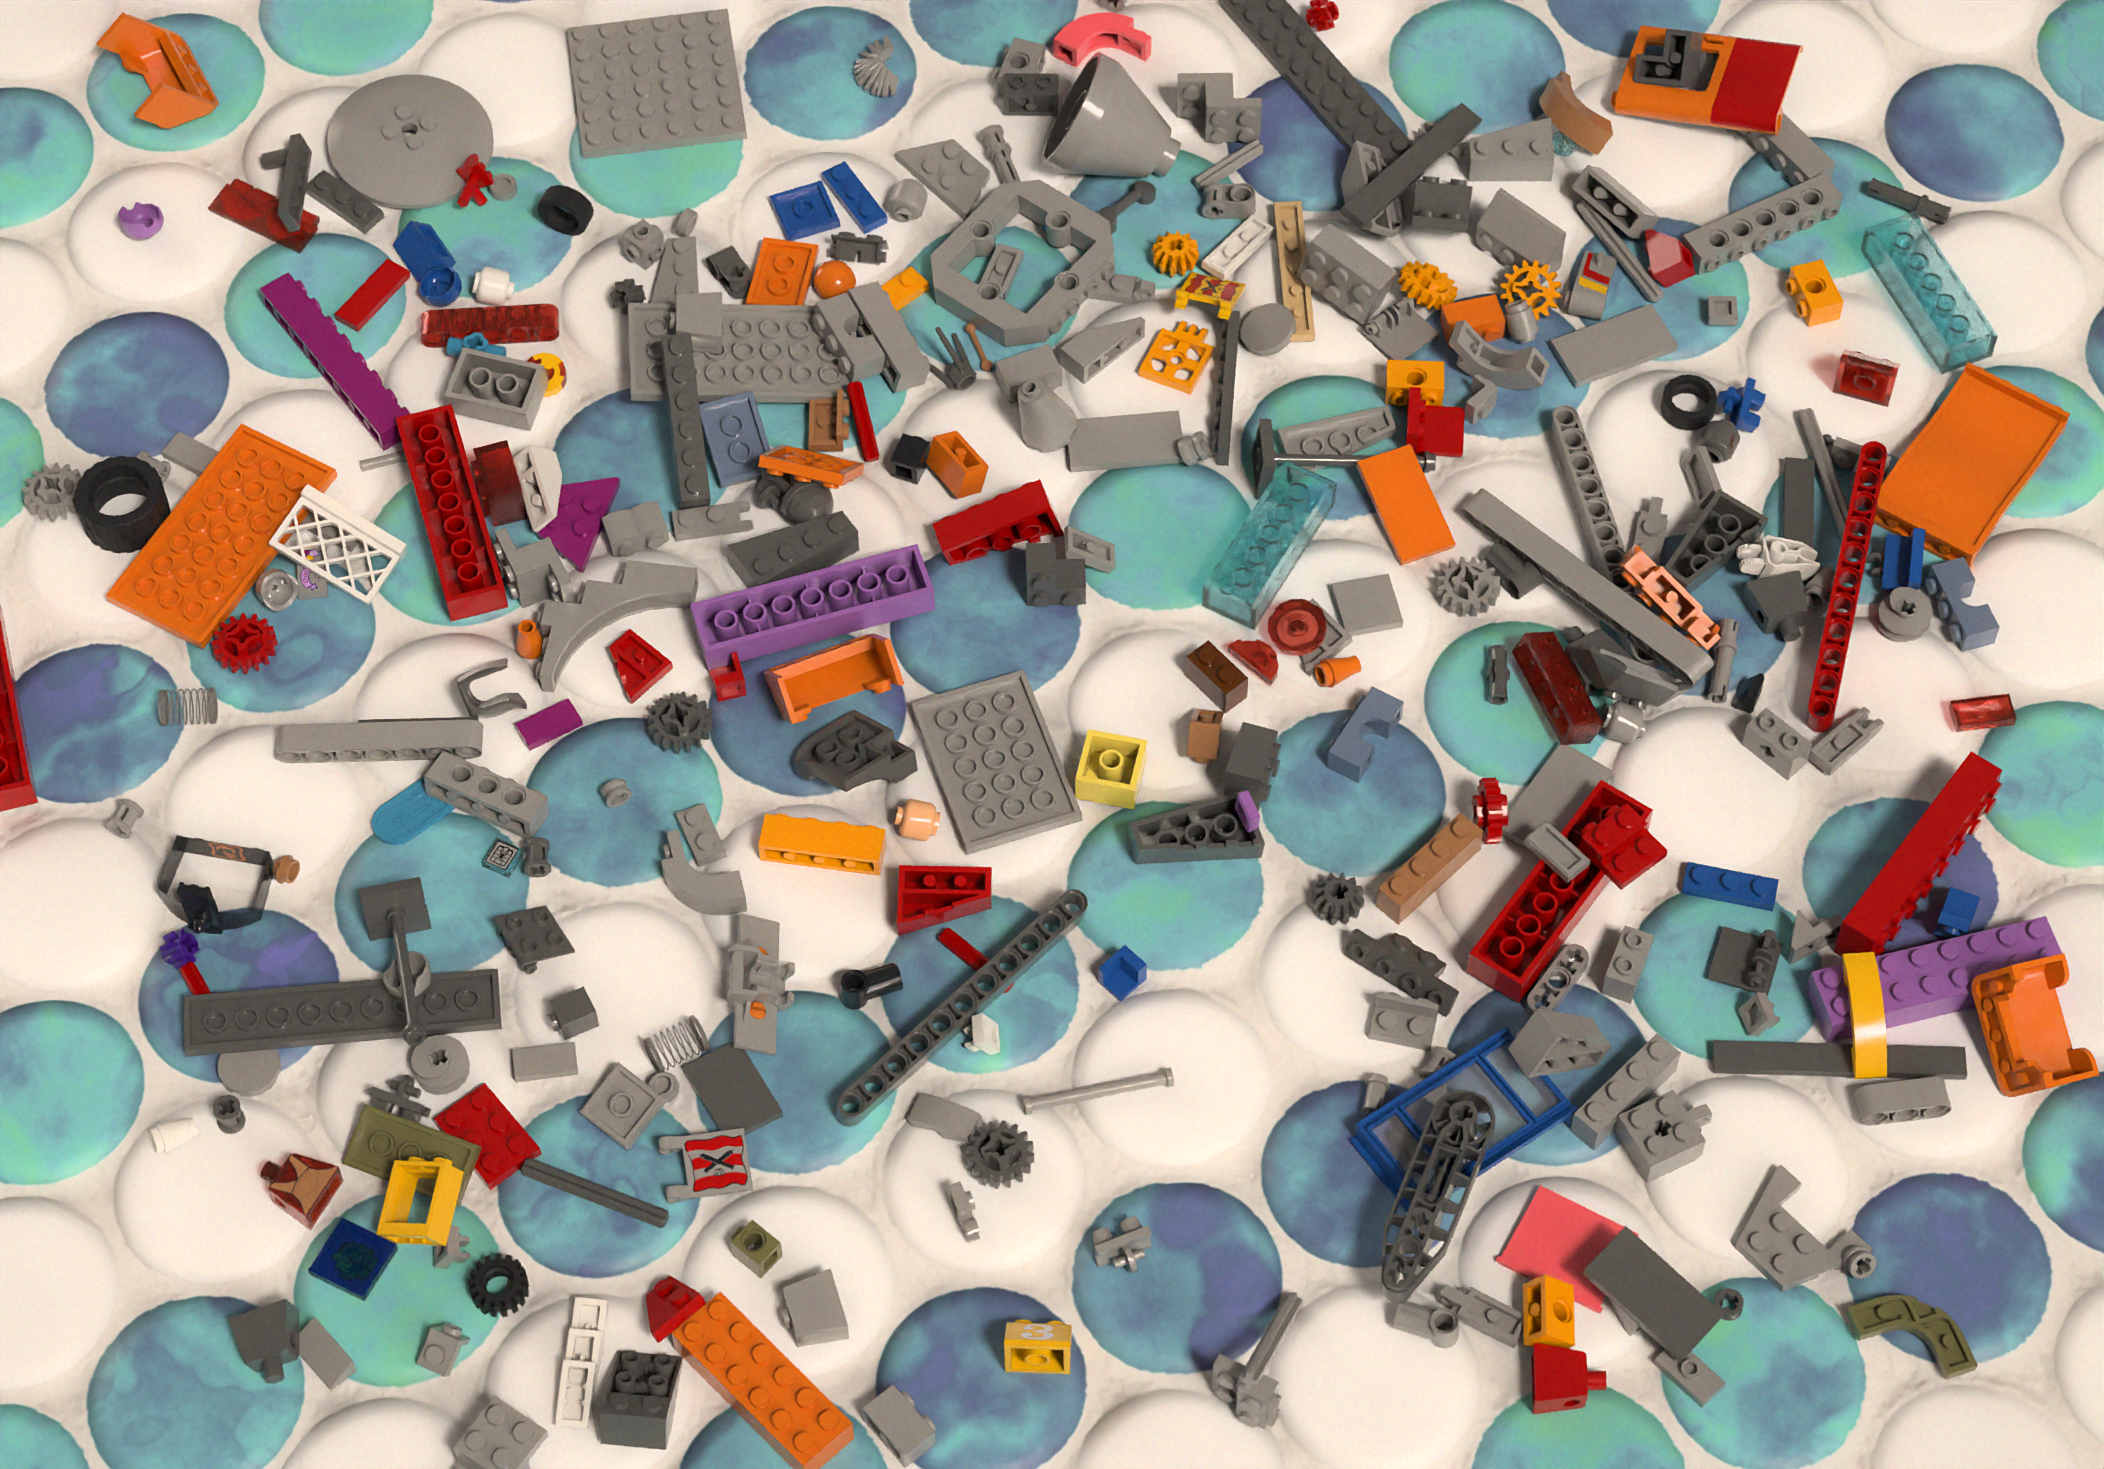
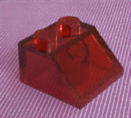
(1866, 377)

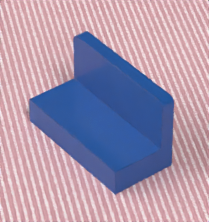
(422, 249)
(1903, 560)

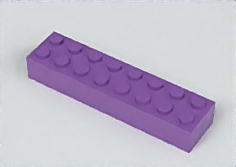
(813, 606)
(1932, 976)

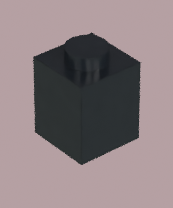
(909, 458)

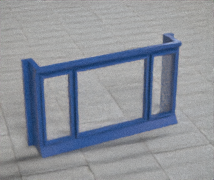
(1521, 1107)

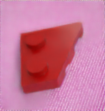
(670, 1306)

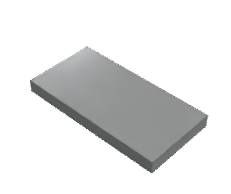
(1613, 345)
(1125, 441)
(1555, 793)

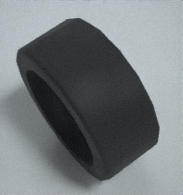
(572, 201)
(1693, 385)

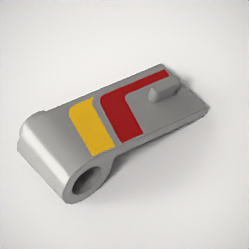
(1591, 285)

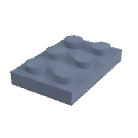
(734, 437)

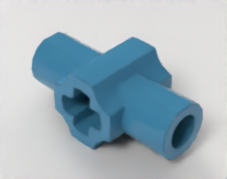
(474, 341)

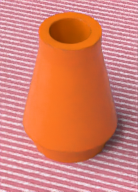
(529, 640)
(1335, 670)

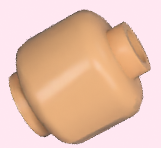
(917, 819)

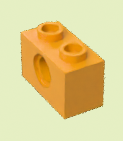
(1814, 293)
(1410, 373)
(1548, 1312)

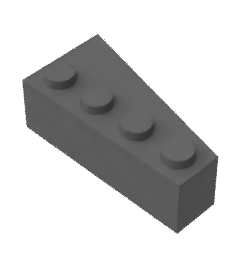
(794, 550)

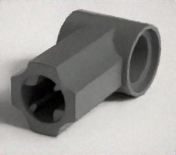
(1516, 576)

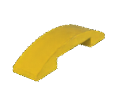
(1866, 1014)

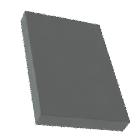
(732, 1090)

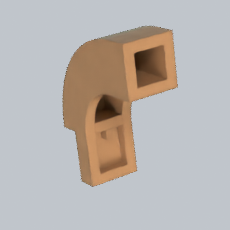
(1572, 116)

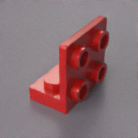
(1434, 427)

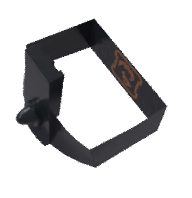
(198, 903)

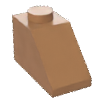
(1205, 735)

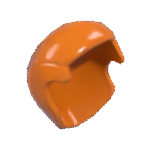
(833, 279)

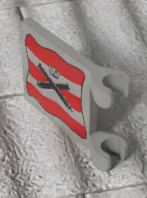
(713, 1164)

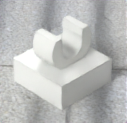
(984, 1034)

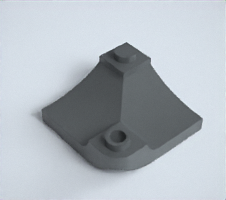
(855, 753)

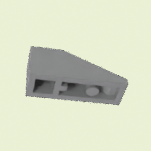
(1099, 347)

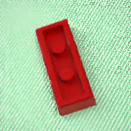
(372, 295)

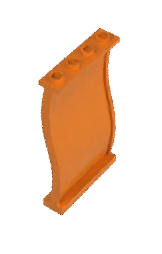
(1969, 464)

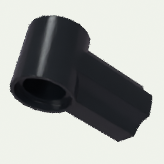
(871, 985)

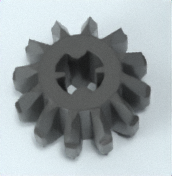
(1349, 899)

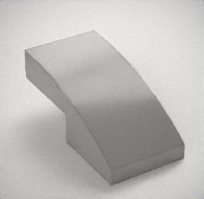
(944, 1116)

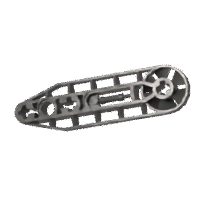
(1453, 1142)

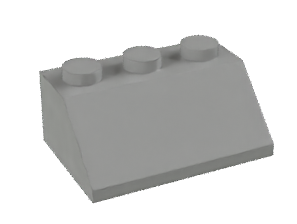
(1519, 234)

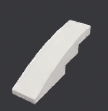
(582, 1363)

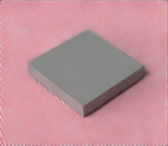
(1367, 605)
(623, 1106)

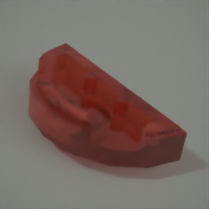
(1257, 657)

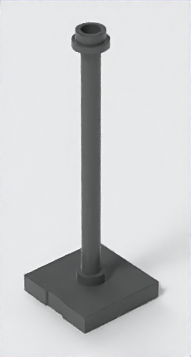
(1266, 459)
(393, 912)

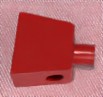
(1561, 1379)

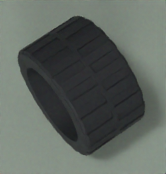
(115, 478)

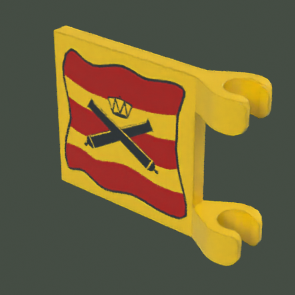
(1211, 291)

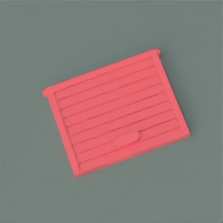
(1560, 1241)

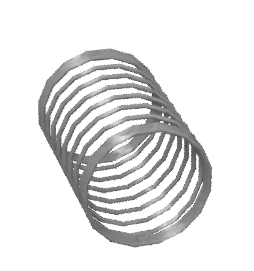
(211, 706)
(704, 1043)

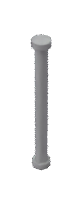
(1098, 1091)

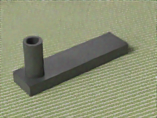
(297, 165)

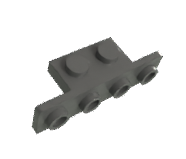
(1404, 967)

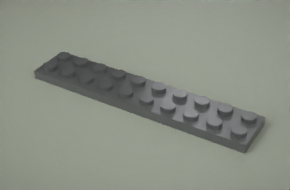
(1317, 76)
(336, 1013)

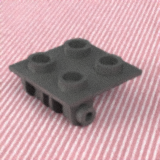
(532, 937)
(1746, 960)

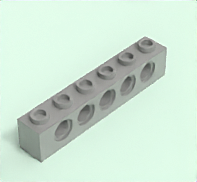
(1763, 223)

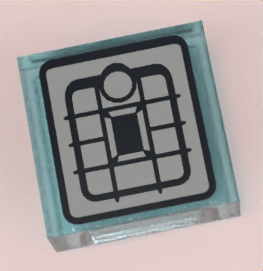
(502, 857)

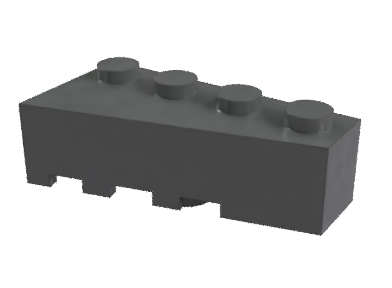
(1714, 540)
(1195, 834)

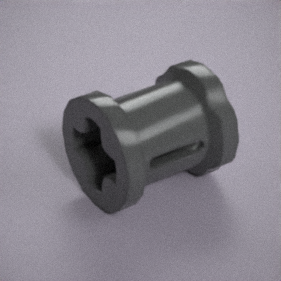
(536, 857)
(227, 1116)

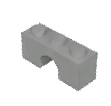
(855, 356)

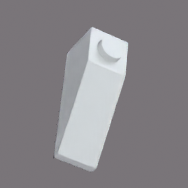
(540, 483)

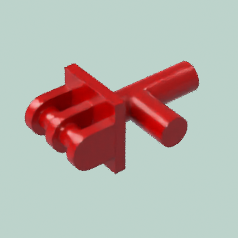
(475, 177)

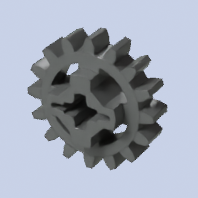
(691, 713)
(995, 1167)

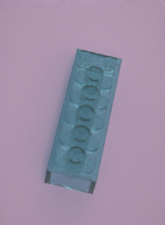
(1928, 292)
(1269, 544)

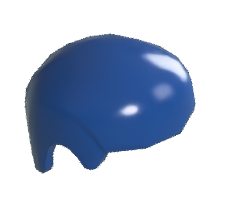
(440, 286)

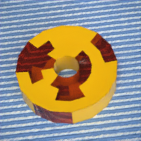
(554, 368)

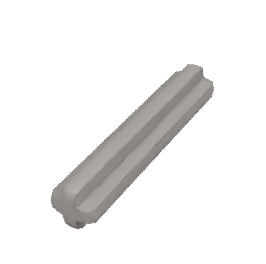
(1229, 164)

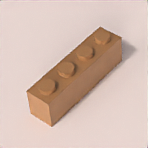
(1429, 868)

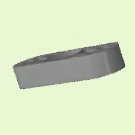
(1558, 968)

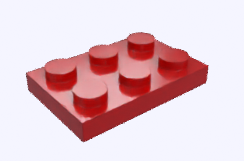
(488, 1123)

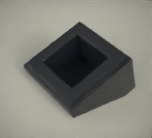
(1748, 693)

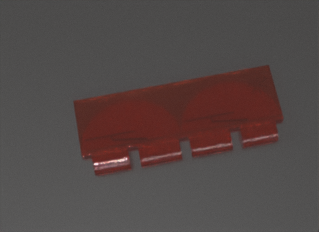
(258, 213)

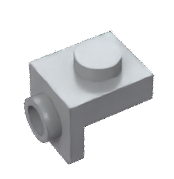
(1483, 400)
(442, 1348)

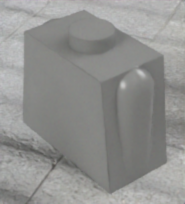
(701, 317)
(814, 1310)

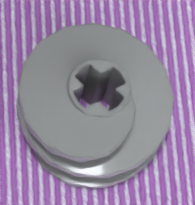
(1904, 614)
(440, 1064)

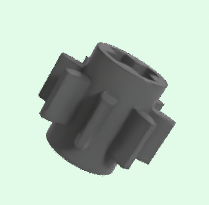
(627, 293)

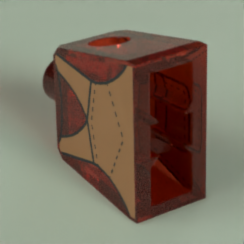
(302, 1186)

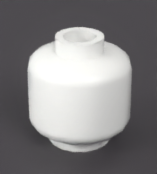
(492, 286)

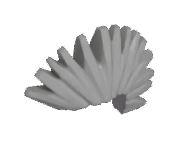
(874, 72)

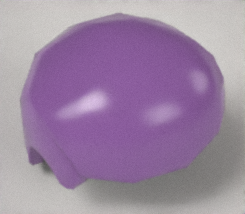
(141, 221)

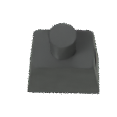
(1778, 604)
(1597, 638)
(268, 1338)

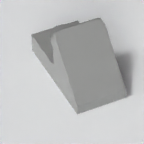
(1846, 455)
(1095, 551)
(1809, 939)

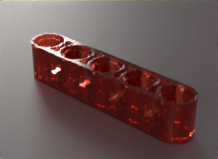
(496, 323)

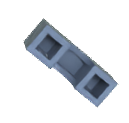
(1967, 624)
(1373, 714)

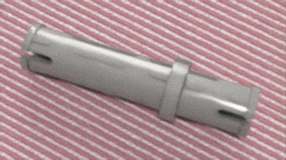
(1724, 651)

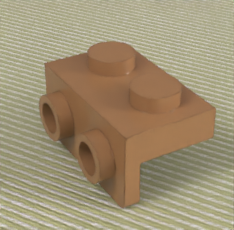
(827, 423)

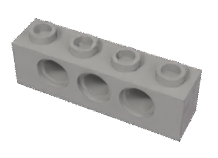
(486, 795)

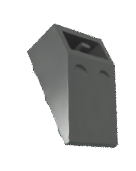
(640, 1400)

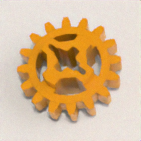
(1533, 277)
(1427, 285)

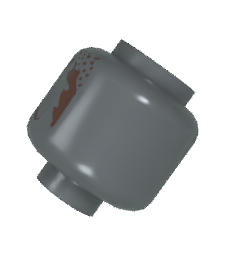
(1720, 440)

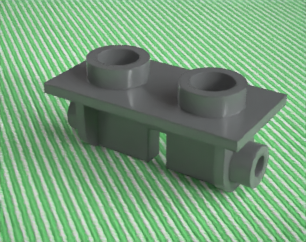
(869, 247)

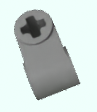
(1231, 200)

